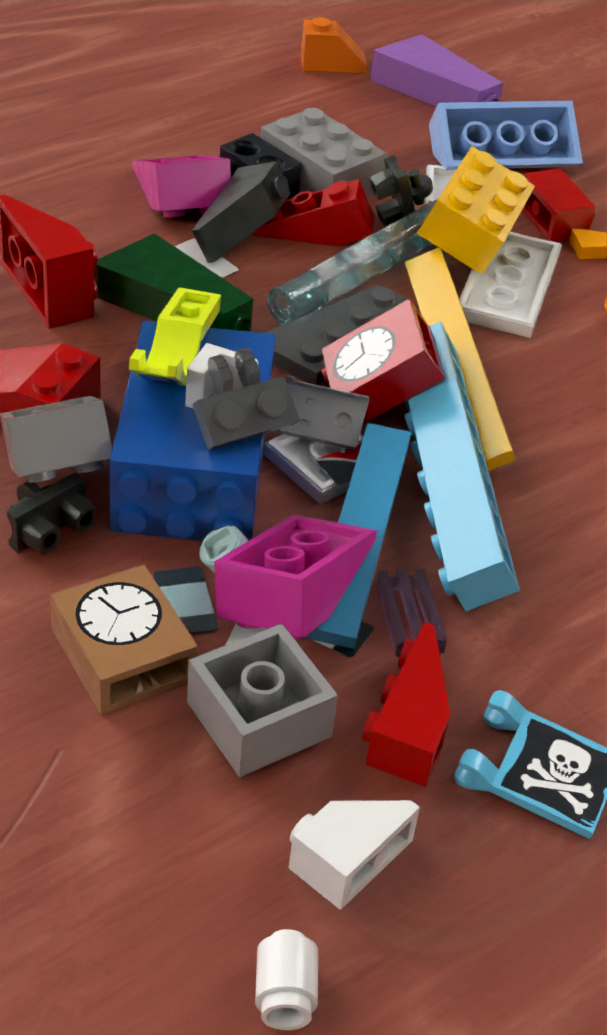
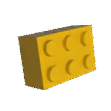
(476, 210)

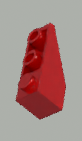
(323, 216)
(415, 713)

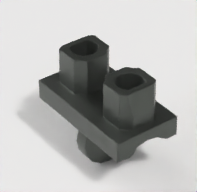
(402, 188)
(45, 510)

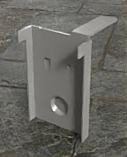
(326, 414)

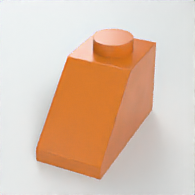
(330, 48)

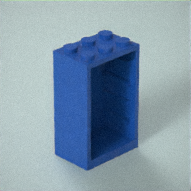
(160, 464)

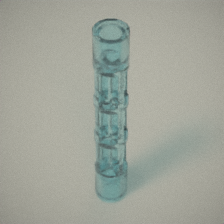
(349, 268)

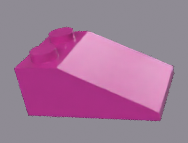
(182, 182)
(290, 574)

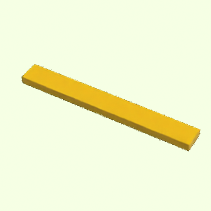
(440, 302)

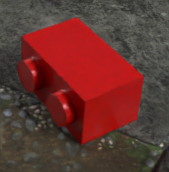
(557, 205)

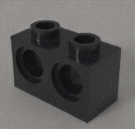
(254, 150)

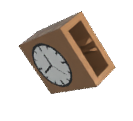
(122, 638)

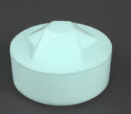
(219, 544)

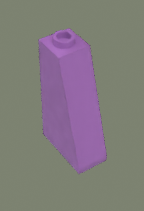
(432, 73)

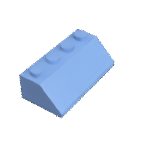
(512, 132)

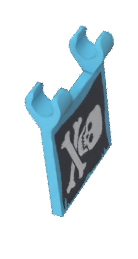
(543, 769)

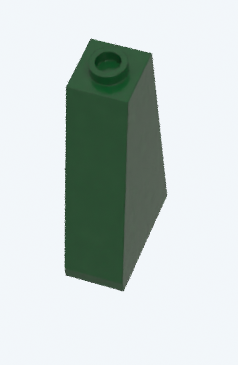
(151, 271)

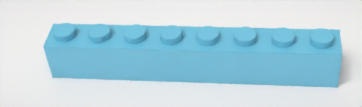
(459, 487)

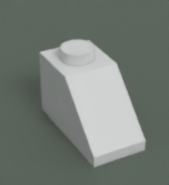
(350, 844)

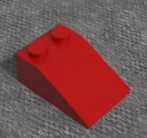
(48, 263)
(46, 376)

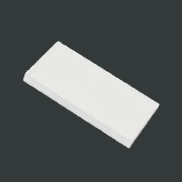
(512, 285)

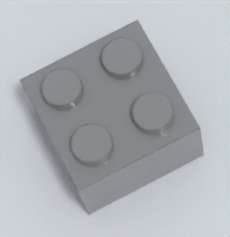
(57, 437)
(261, 699)

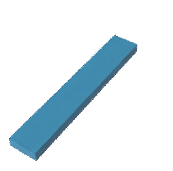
(366, 506)

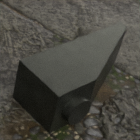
(241, 207)

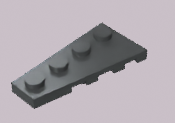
(301, 340)

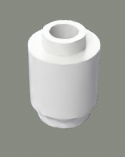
(287, 980)

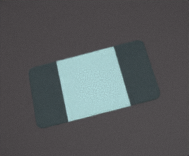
(189, 597)

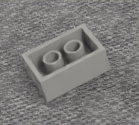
(325, 149)

